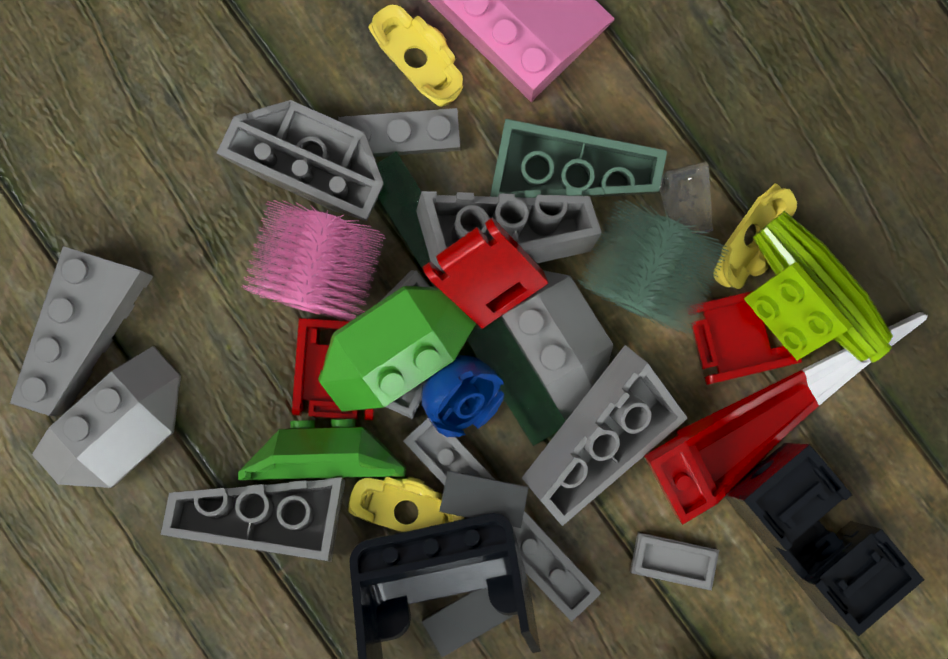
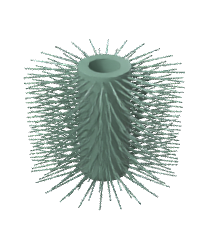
(653, 267)

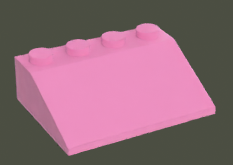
(528, 38)

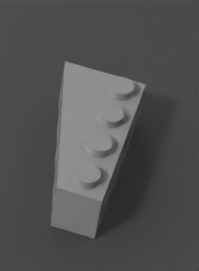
(543, 225)

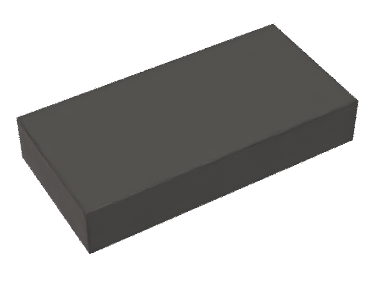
(477, 496)
(462, 621)

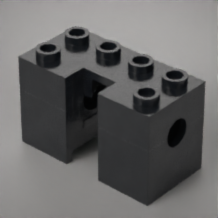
(846, 574)

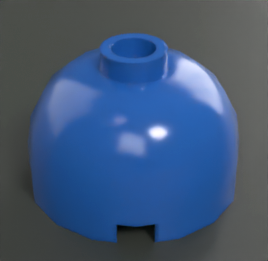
(461, 395)

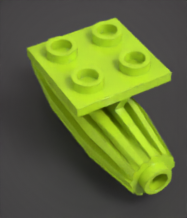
(814, 296)

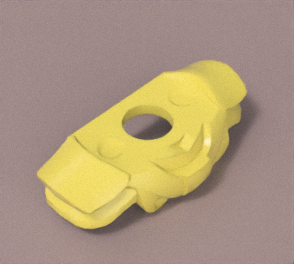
(399, 32)
(748, 259)
(377, 499)

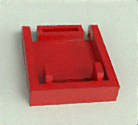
(486, 275)
(735, 340)
(308, 365)

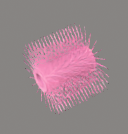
(313, 261)

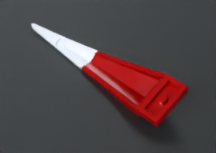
(723, 447)

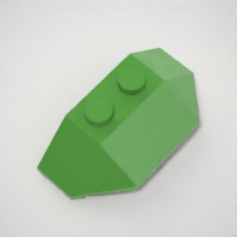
(393, 348)
(322, 454)

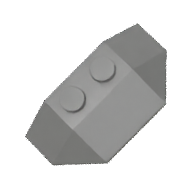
(306, 156)
(561, 340)
(113, 424)

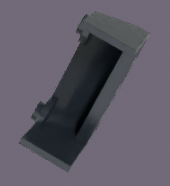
(436, 564)

